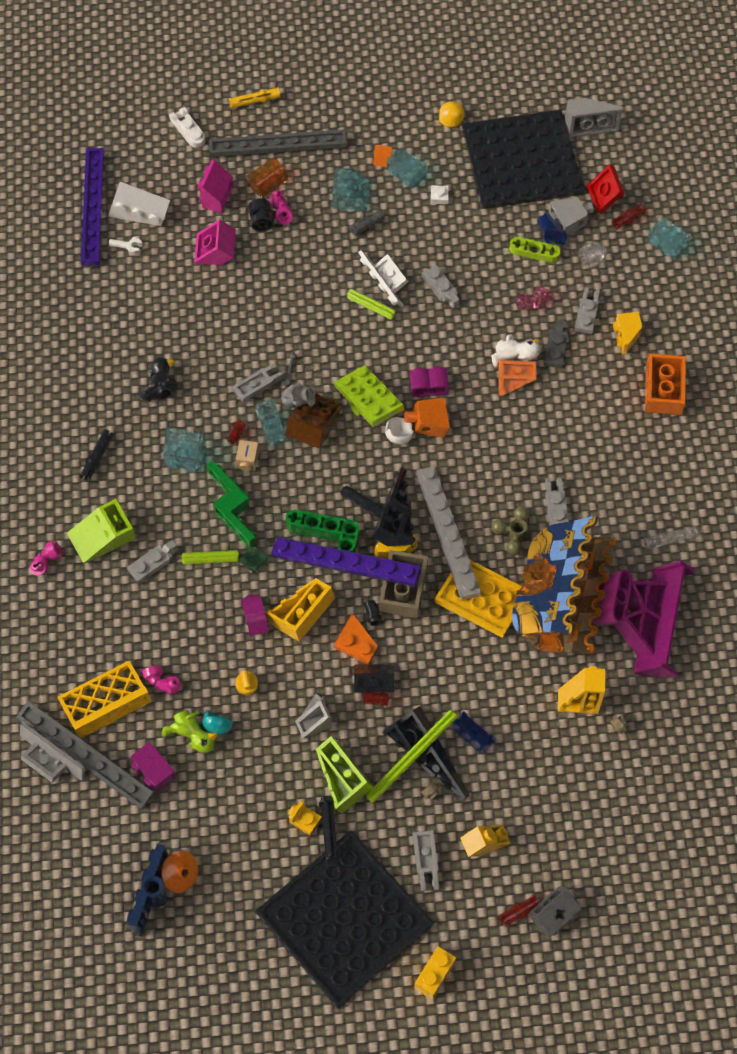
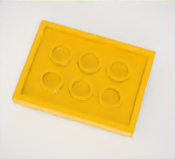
(489, 610)

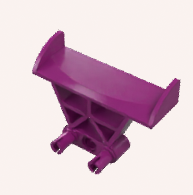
(652, 615)

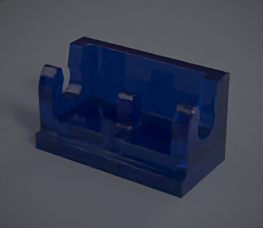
(473, 733)

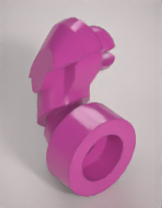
(284, 213)
(40, 563)
(169, 685)

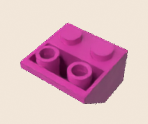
(215, 187)

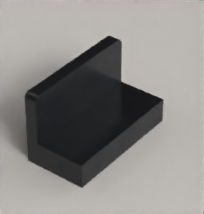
(373, 677)

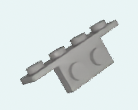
(47, 757)

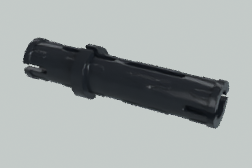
(93, 461)

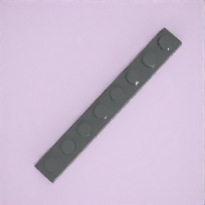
(277, 143)
(87, 755)

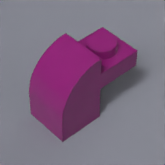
(254, 614)

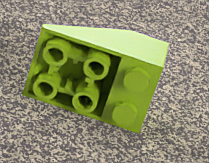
(101, 532)

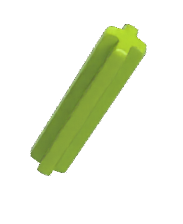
(371, 304)
(210, 557)

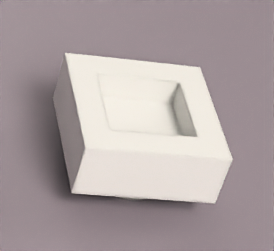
(439, 194)

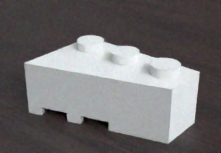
(138, 205)

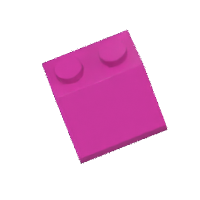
(215, 244)

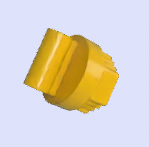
(246, 683)

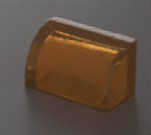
(267, 177)

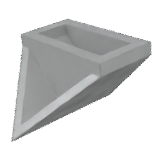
(314, 718)

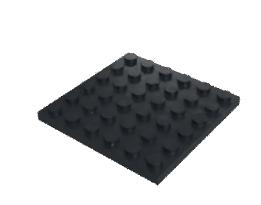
(522, 159)

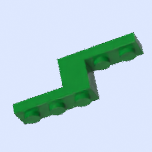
(231, 504)

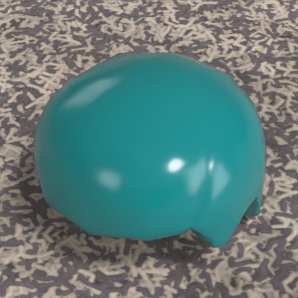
(216, 724)

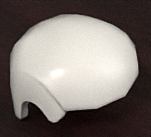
(398, 431)

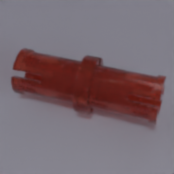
(628, 216)
(518, 911)

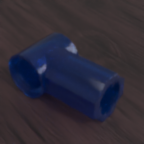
(551, 231)

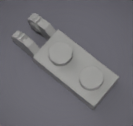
(587, 312)
(257, 382)
(556, 503)
(425, 857)

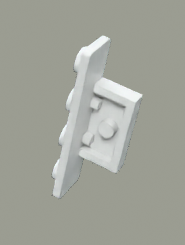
(388, 274)

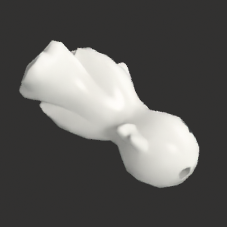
(511, 350)

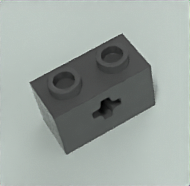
(555, 911)

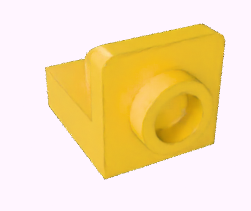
(304, 818)

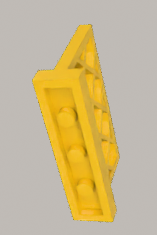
(110, 710)

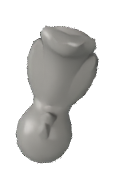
(298, 395)

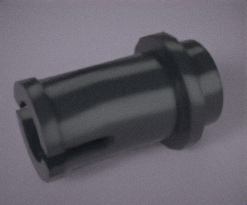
(374, 617)

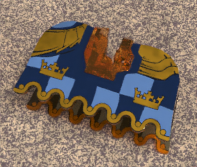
(563, 587)

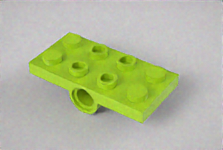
(368, 396)

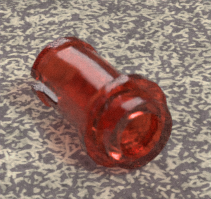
(236, 431)
(376, 698)

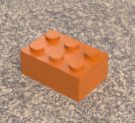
(665, 384)

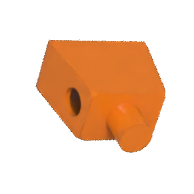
(429, 417)

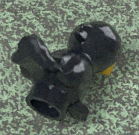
(161, 384)

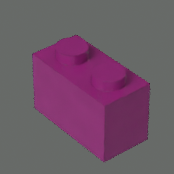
(152, 767)

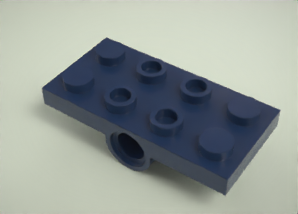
(144, 897)

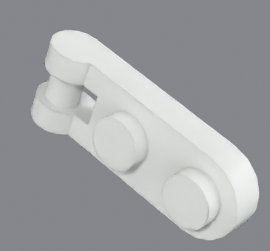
(188, 128)

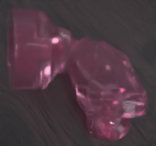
(526, 301)

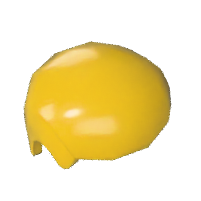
(451, 114)

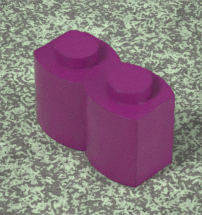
(429, 382)

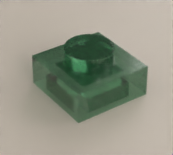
(253, 559)

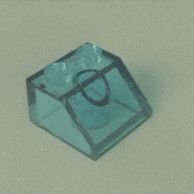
(350, 190)
(184, 450)

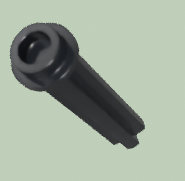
(361, 501)
(329, 827)

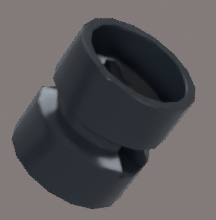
(261, 214)

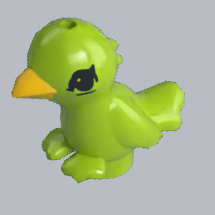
(188, 726)

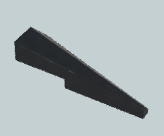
(394, 522)
(434, 759)

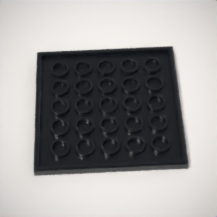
(344, 919)

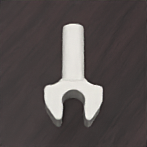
(128, 245)

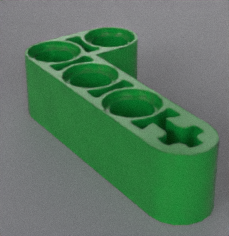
(321, 529)

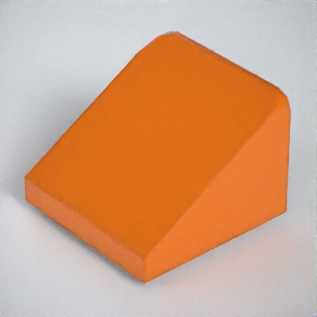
(381, 155)

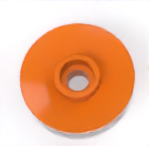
(172, 871)

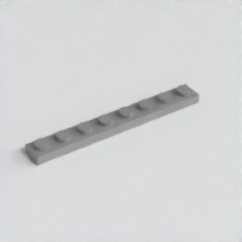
(448, 533)

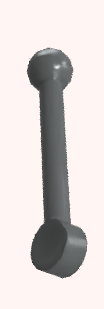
(286, 382)

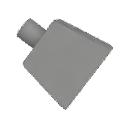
(570, 213)

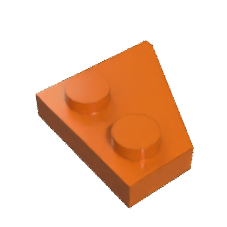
(515, 375)
(356, 641)

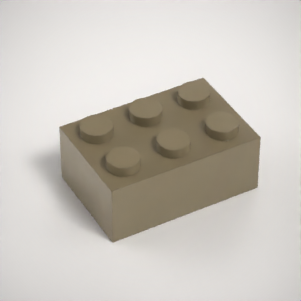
(402, 598)

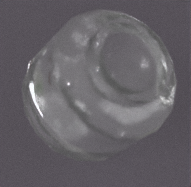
(592, 254)

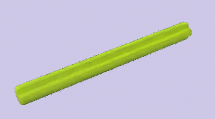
(411, 756)

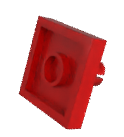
(605, 189)

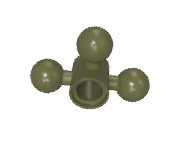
(499, 527)

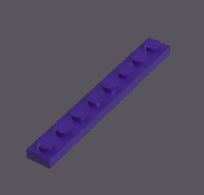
(92, 207)
(346, 561)

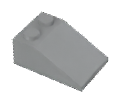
(591, 117)

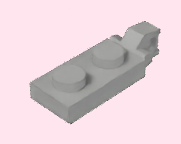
(441, 286)
(152, 561)

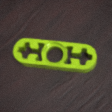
(532, 243)

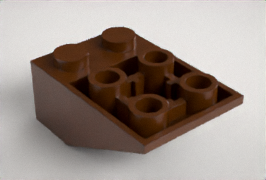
(313, 422)

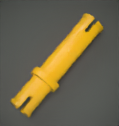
(274, 93)

